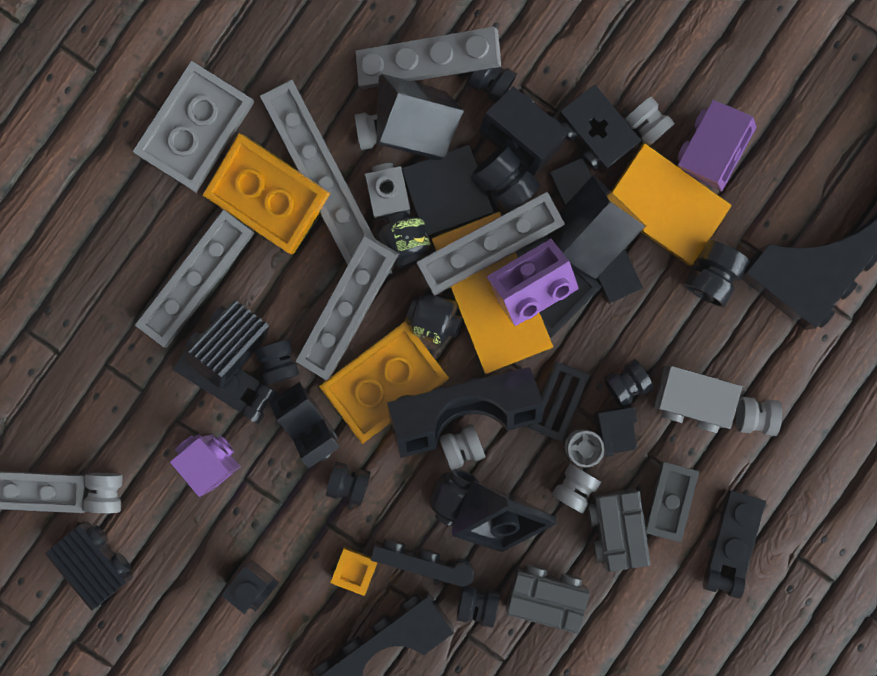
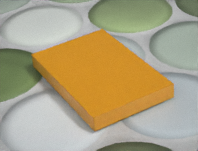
(266, 193)
(671, 203)
(381, 374)

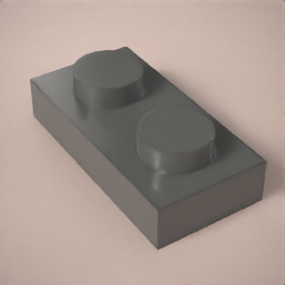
(671, 501)

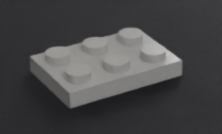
(193, 126)

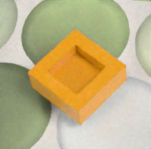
(354, 571)

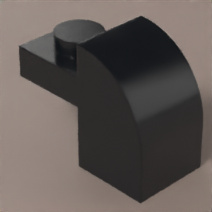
(305, 424)

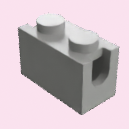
(697, 398)

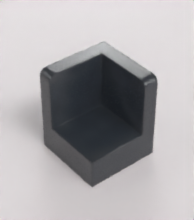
(616, 429)

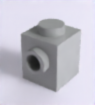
(387, 191)

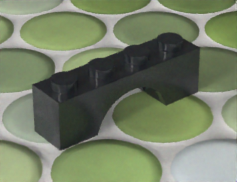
(505, 397)
(417, 626)

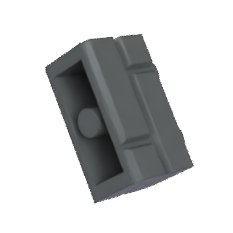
(620, 530)
(548, 599)

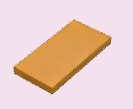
(490, 329)

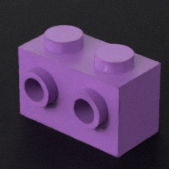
(716, 144)
(533, 282)
(205, 462)

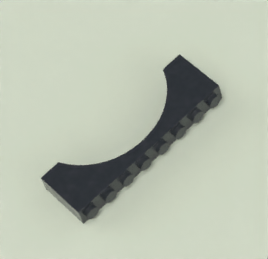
(812, 280)

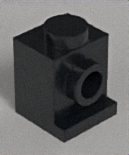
(250, 588)

